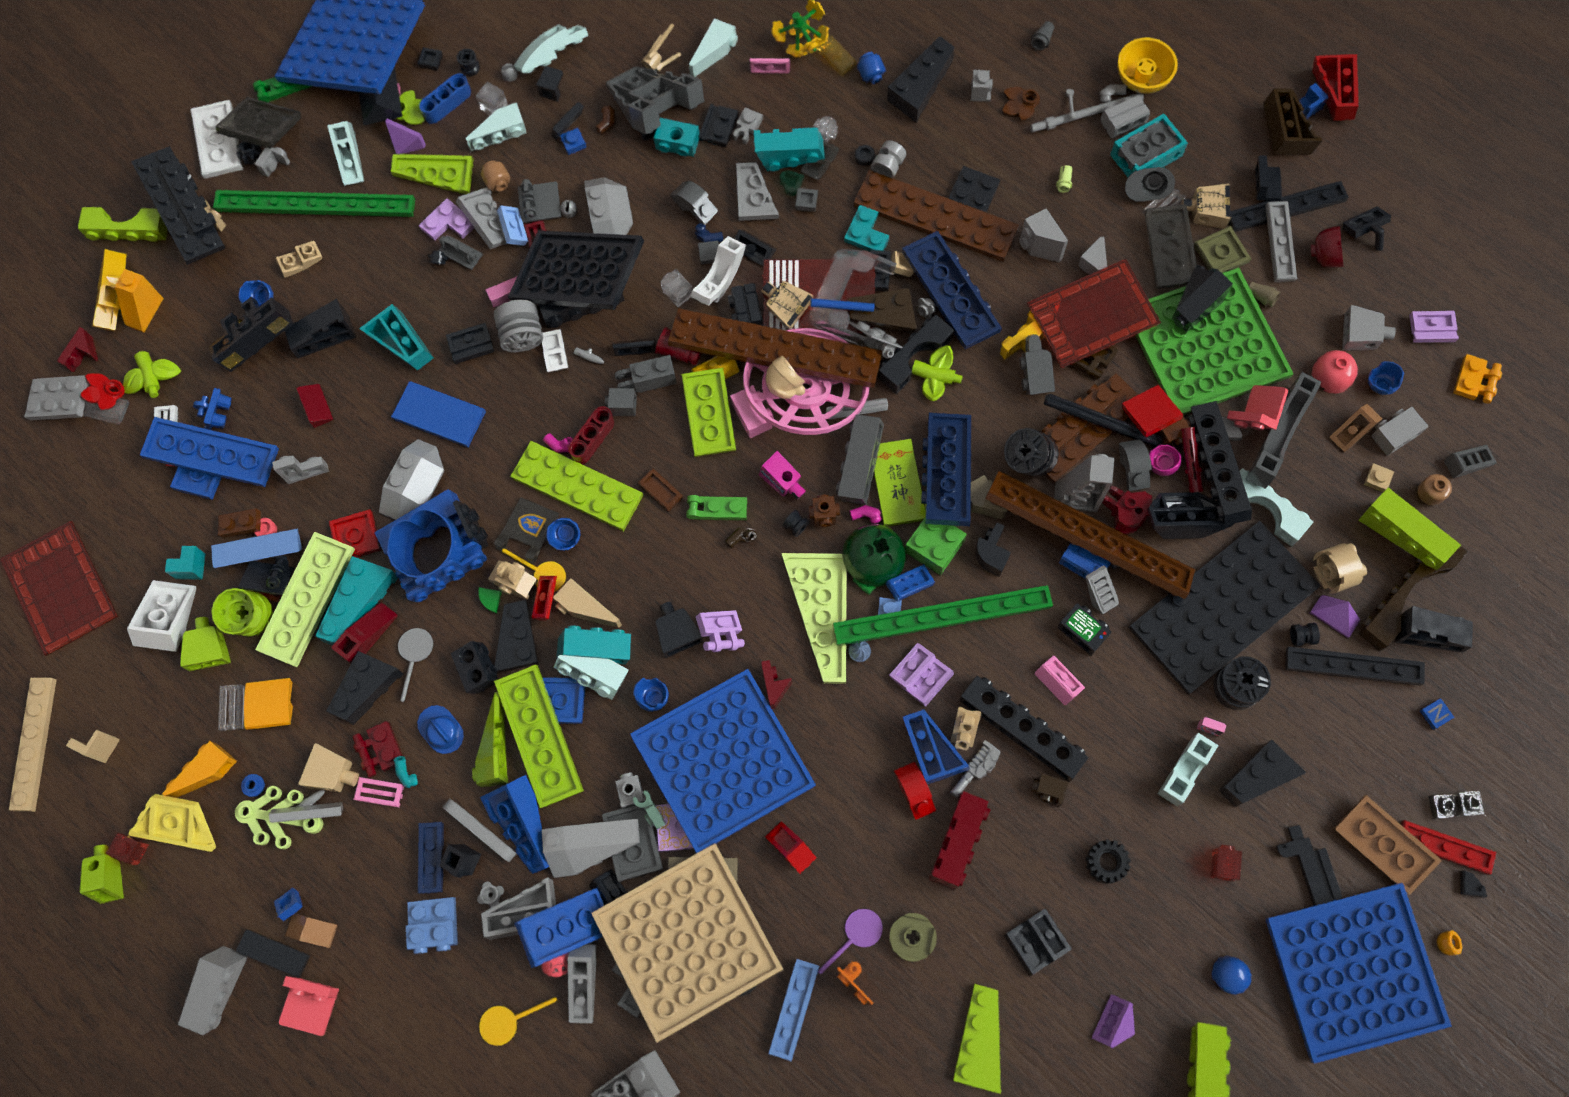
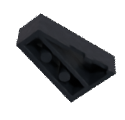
(320, 330)
(361, 687)
(1261, 773)

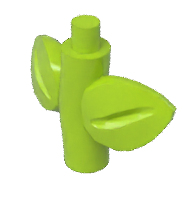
(936, 373)
(148, 374)

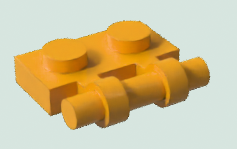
(1470, 378)

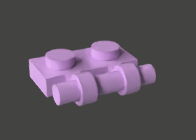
(720, 623)

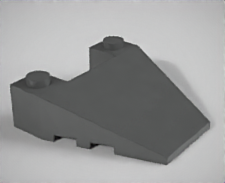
(646, 94)

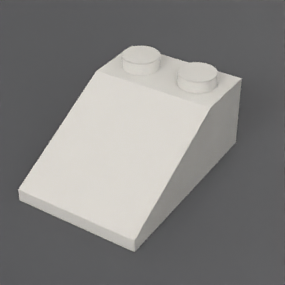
(162, 616)

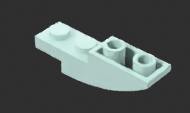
(543, 48)

